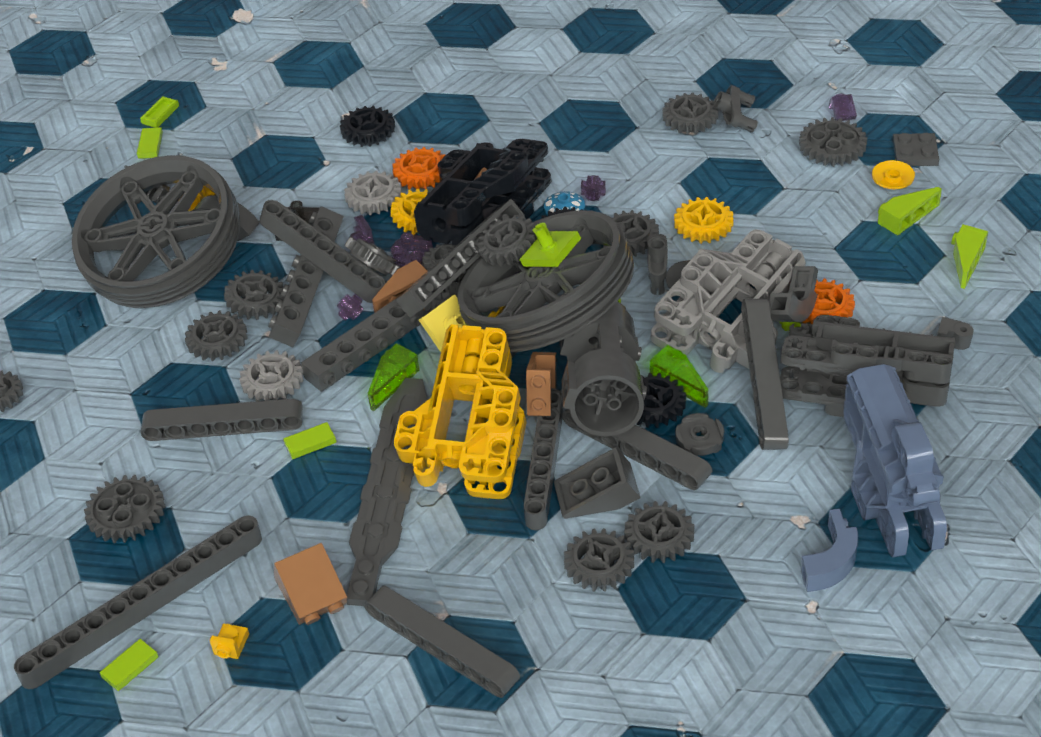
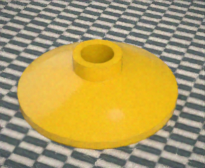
(893, 174)

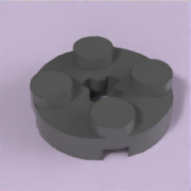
(700, 445)

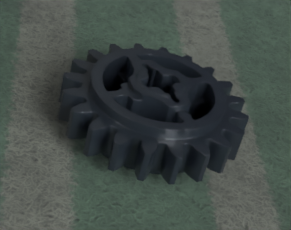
(367, 126)
(658, 394)

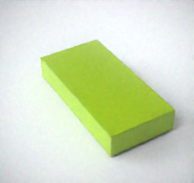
(159, 112)
(149, 142)
(309, 440)
(129, 664)

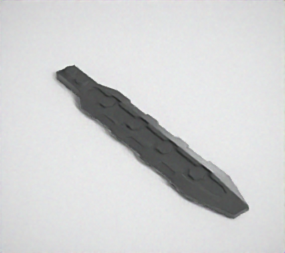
(383, 497)

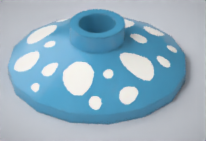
(564, 199)

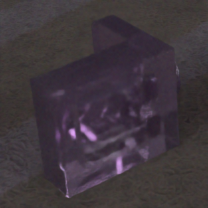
(843, 107)
(362, 230)

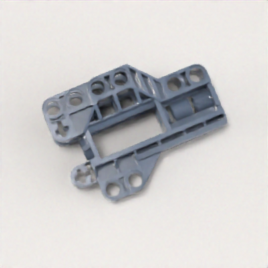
(892, 459)

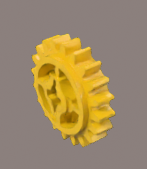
(403, 209)
(703, 220)

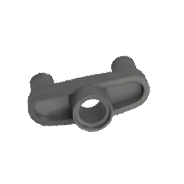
(730, 105)
(657, 261)

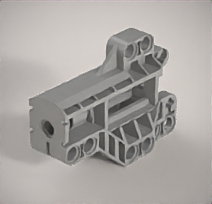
(711, 284)

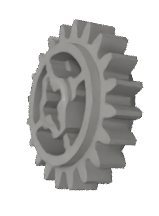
(372, 192)
(271, 376)

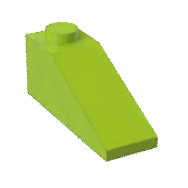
(907, 209)
(968, 249)

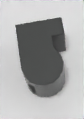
(960, 330)

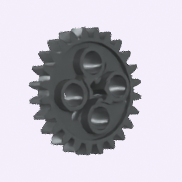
(833, 141)
(124, 508)

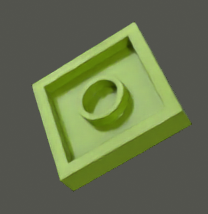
(549, 247)

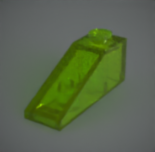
(677, 365)
(391, 371)

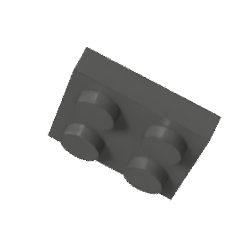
(916, 149)

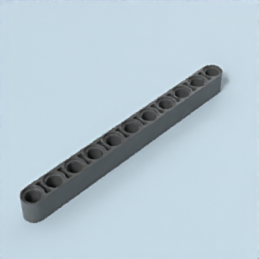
(137, 602)

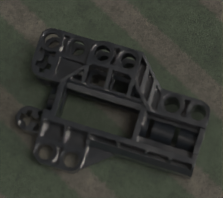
(464, 203)

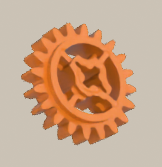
(418, 168)
(827, 295)

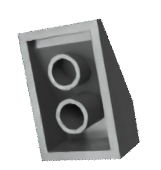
(597, 486)

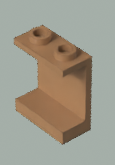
(539, 381)

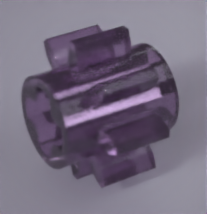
(593, 188)
(350, 307)

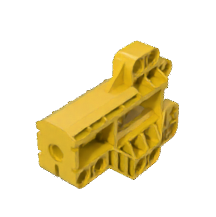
(476, 369)

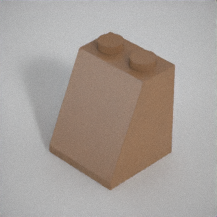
(310, 584)

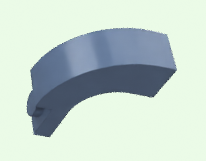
(833, 565)

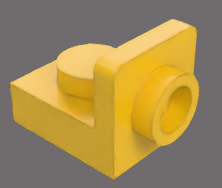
(229, 641)

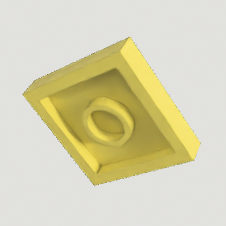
(441, 318)

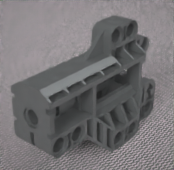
(834, 346)

